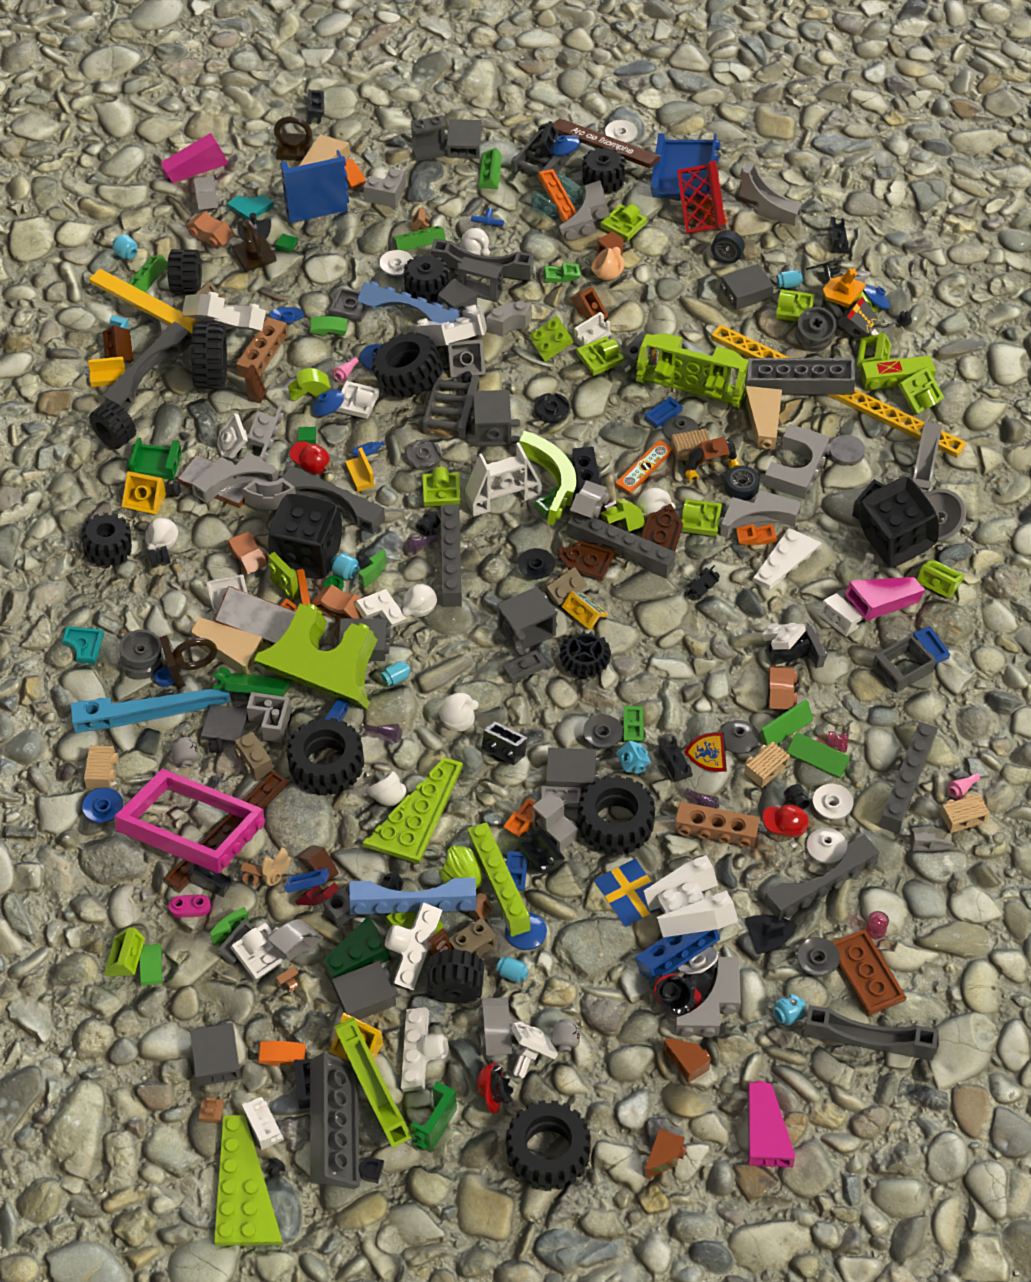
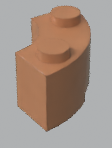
(209, 230)
(249, 554)
(337, 603)
(782, 687)

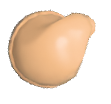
(608, 264)

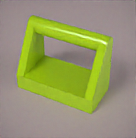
(882, 345)
(940, 578)
(129, 954)

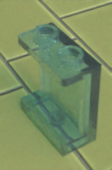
(543, 202)

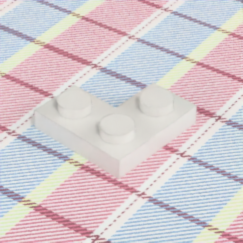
(381, 604)
(783, 635)

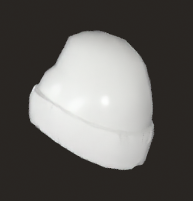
(475, 241)
(653, 501)
(161, 533)
(419, 601)
(458, 712)
(388, 790)

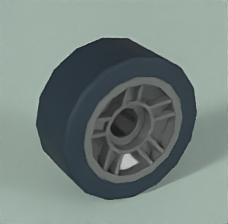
(721, 250)
(742, 482)

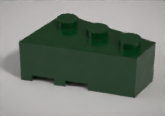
(356, 951)

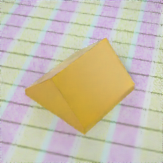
(143, 492)
(371, 1035)

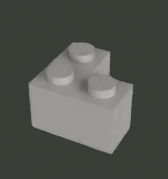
(387, 190)
(272, 712)
(549, 816)

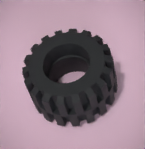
(112, 424)

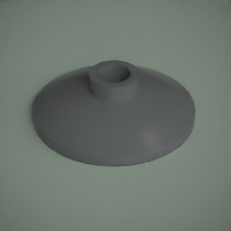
(678, 425)
(605, 725)
(743, 742)
(822, 949)

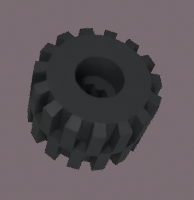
(604, 166)
(184, 271)
(425, 277)
(106, 540)
(455, 976)

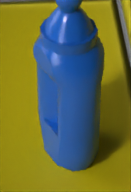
(368, 448)

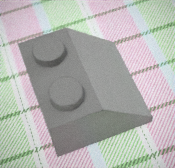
(466, 356)

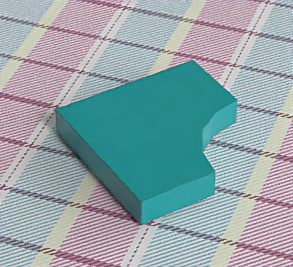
(245, 206)
(84, 642)

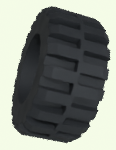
(209, 355)
(407, 365)
(328, 777)
(616, 837)
(542, 1171)

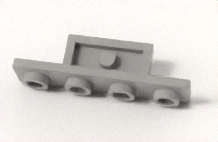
(263, 429)

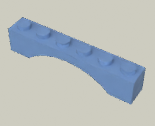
(378, 297)
(371, 898)

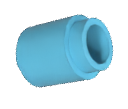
(789, 279)
(395, 673)
(512, 969)

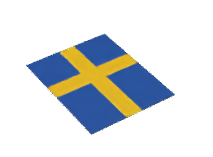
(625, 891)

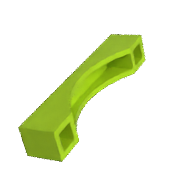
(505, 890)

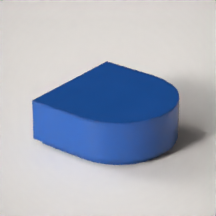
(163, 677)

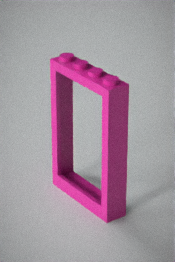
(214, 860)

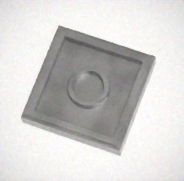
(346, 305)
(224, 723)

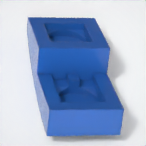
(518, 868)

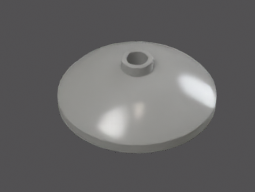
(947, 506)

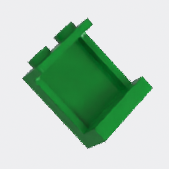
(155, 460)
(445, 1107)

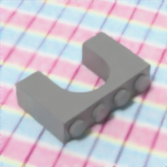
(799, 481)

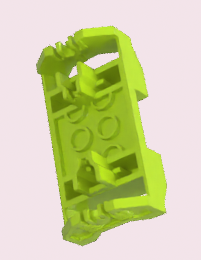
(692, 370)

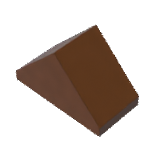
(318, 858)

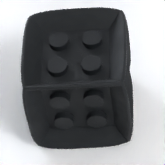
(899, 521)
(306, 534)

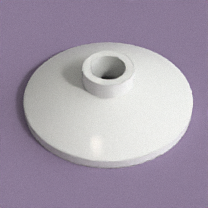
(621, 130)
(394, 262)
(835, 795)
(825, 852)
(700, 962)

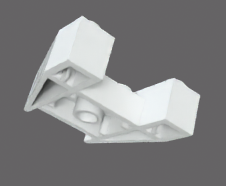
(212, 308)
(469, 325)
(501, 479)
(684, 903)

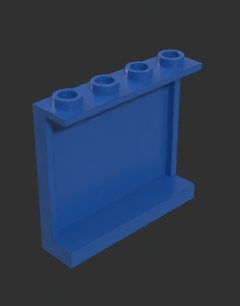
(681, 155)
(315, 189)

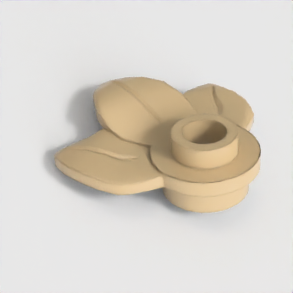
(273, 869)

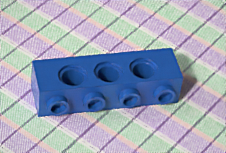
(673, 952)

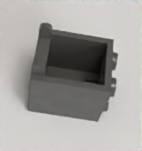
(493, 419)
(526, 619)

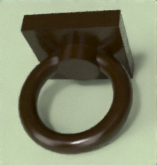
(292, 145)
(254, 251)
(176, 661)

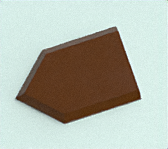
(663, 528)
(587, 559)

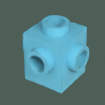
(633, 757)

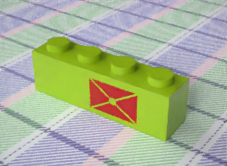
(891, 372)

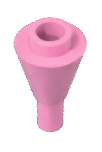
(343, 371)
(959, 787)

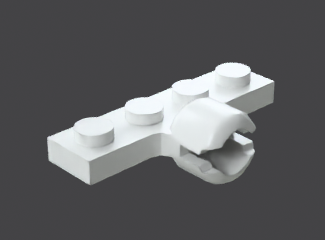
(413, 944)
(419, 1049)

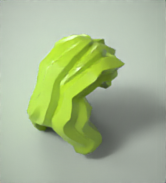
(461, 863)

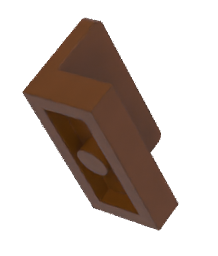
(118, 343)

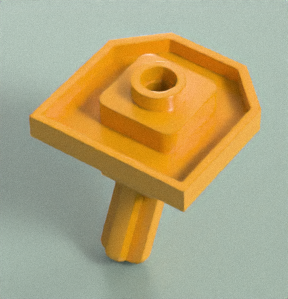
(844, 289)

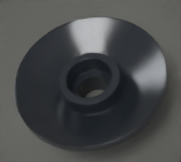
(536, 563)

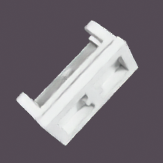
(592, 330)
(840, 614)
(262, 1123)

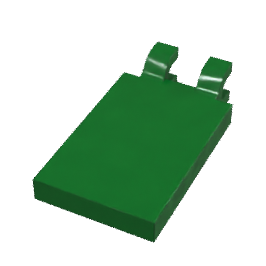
(251, 683)

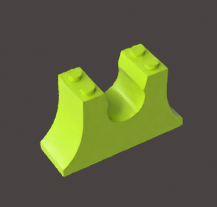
(333, 672)

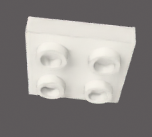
(358, 399)
(257, 952)

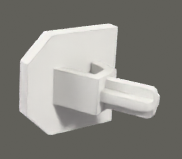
(232, 437)
(218, 588)
(531, 1043)

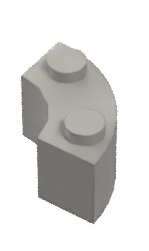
(206, 193)
(509, 317)
(267, 494)
(590, 500)
(294, 938)
(496, 1026)

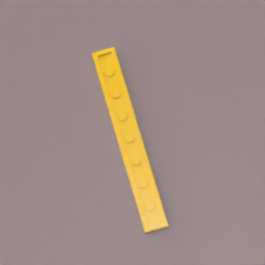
(140, 300)

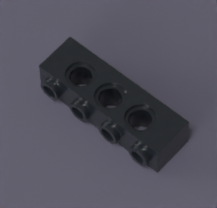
(585, 467)

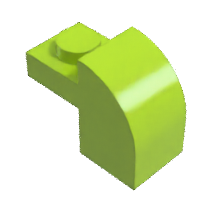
(310, 381)
(627, 512)

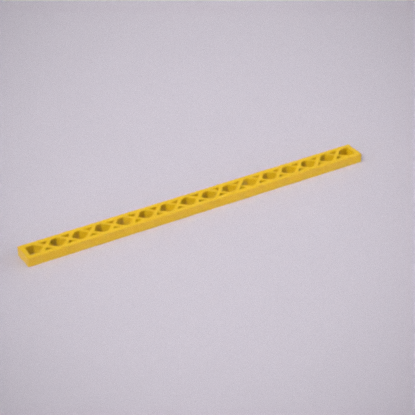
(849, 400)

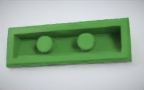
(490, 169)
(418, 238)
(149, 273)
(786, 724)
(818, 755)

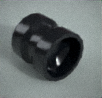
(426, 525)
(155, 559)
(796, 796)

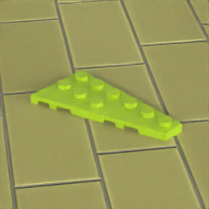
(416, 817)
(243, 1200)

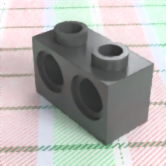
(342, 899)

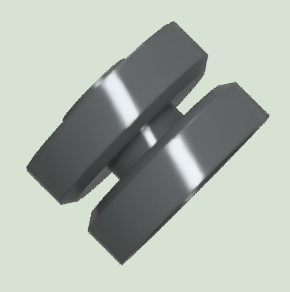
(815, 329)
(140, 654)

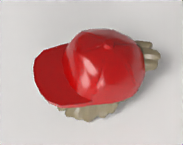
(310, 458)
(786, 822)

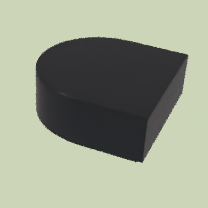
(371, 1169)

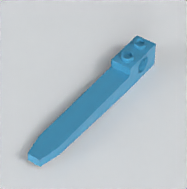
(119, 714)

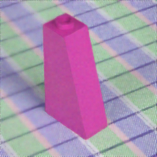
(194, 159)
(883, 596)
(767, 1133)

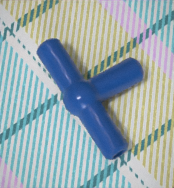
(487, 220)

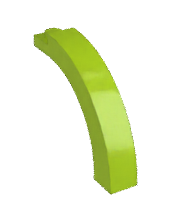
(372, 1082)

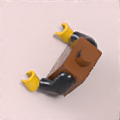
(711, 452)

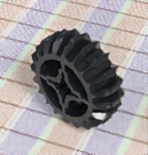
(585, 648)

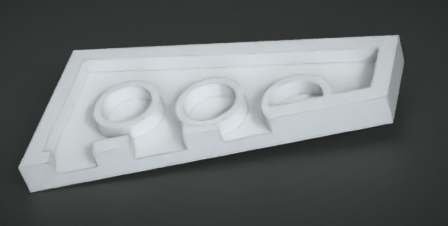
(785, 557)

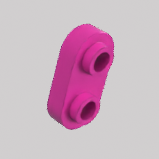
(189, 906)

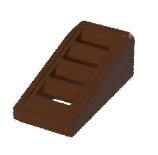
(254, 385)
(439, 943)

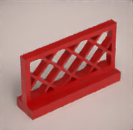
(716, 198)

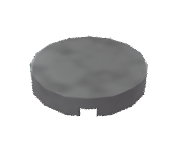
(847, 450)
(423, 454)

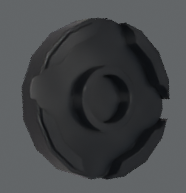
(551, 408)

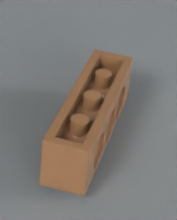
(262, 347)
(709, 817)

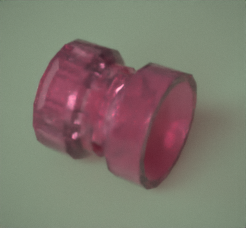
(839, 742)
(880, 921)

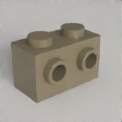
(253, 756)
(475, 938)

